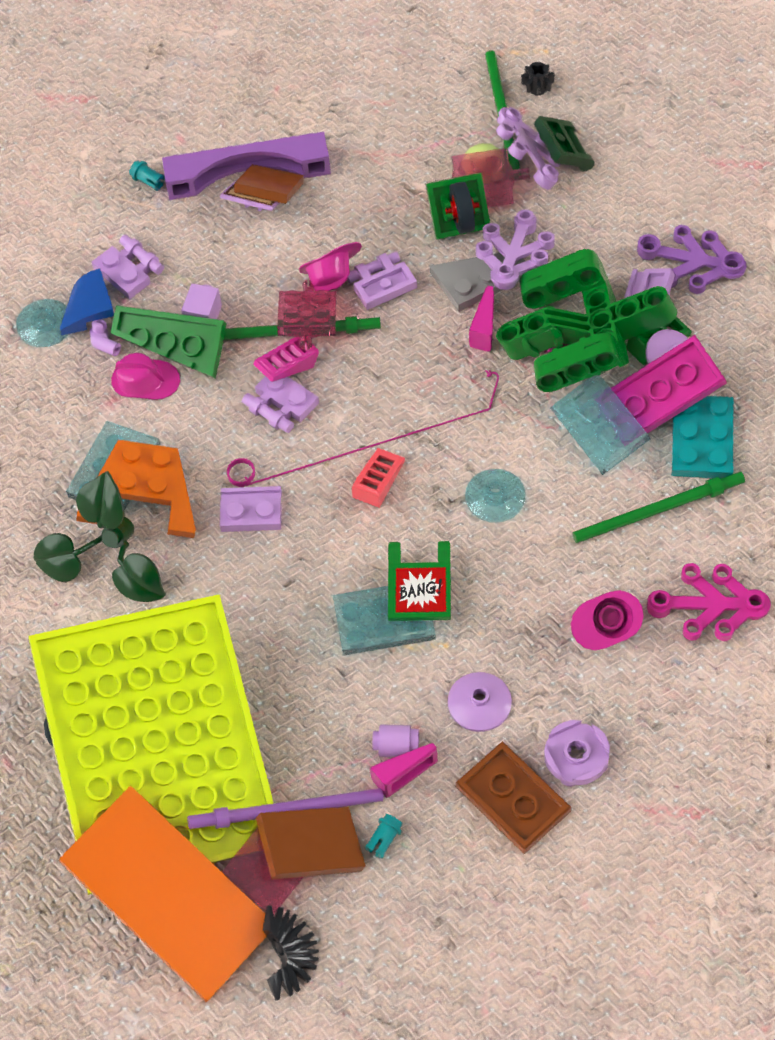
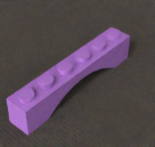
(193, 172)

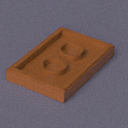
(513, 797)
(310, 842)

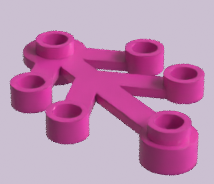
(713, 603)

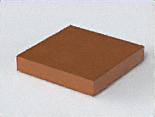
(268, 183)

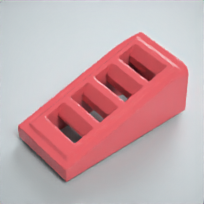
(371, 495)

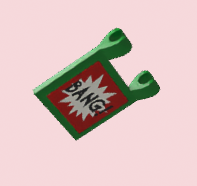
(419, 589)

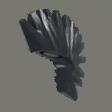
(290, 950)

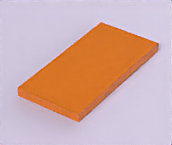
(167, 893)

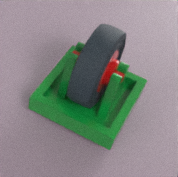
(457, 205)

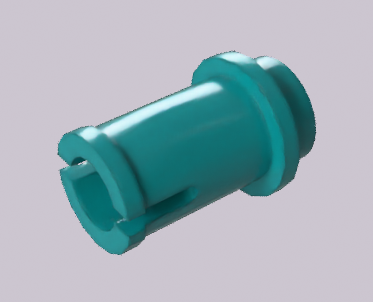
(140, 171)
(384, 834)

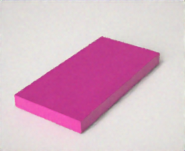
(670, 384)

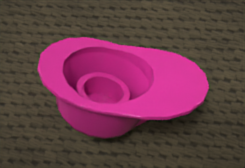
(332, 268)
(144, 377)
(606, 620)

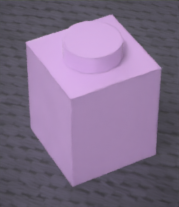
(202, 302)

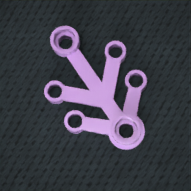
(527, 142)
(507, 274)

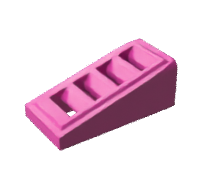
(482, 325)
(288, 358)
(402, 769)

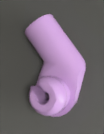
(100, 338)

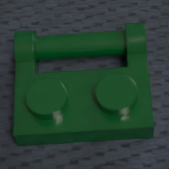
(563, 143)

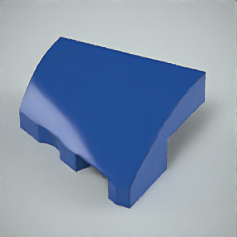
(86, 303)

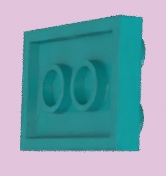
(704, 439)

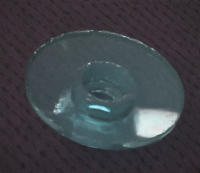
(40, 331)
(495, 505)

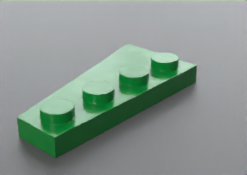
(179, 337)

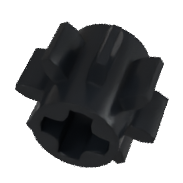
(537, 78)

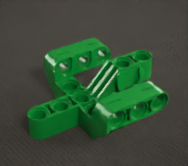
(592, 338)

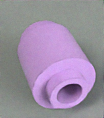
(395, 740)

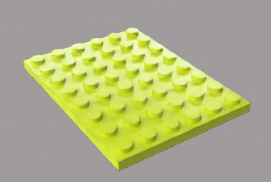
(157, 709)

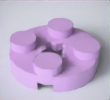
(572, 770)

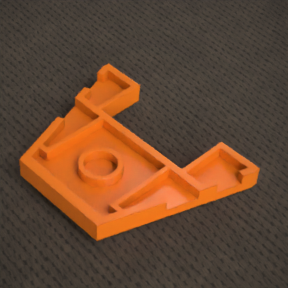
(151, 476)

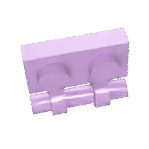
(122, 272)
(384, 285)
(287, 396)

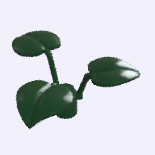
(102, 503)

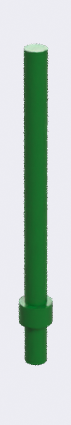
(499, 98)
(350, 325)
(711, 487)

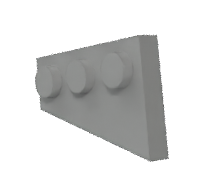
(465, 280)

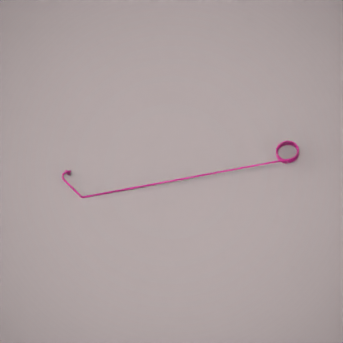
(246, 461)

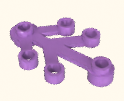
(695, 257)

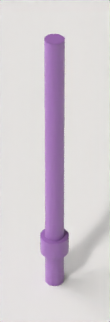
(223, 817)

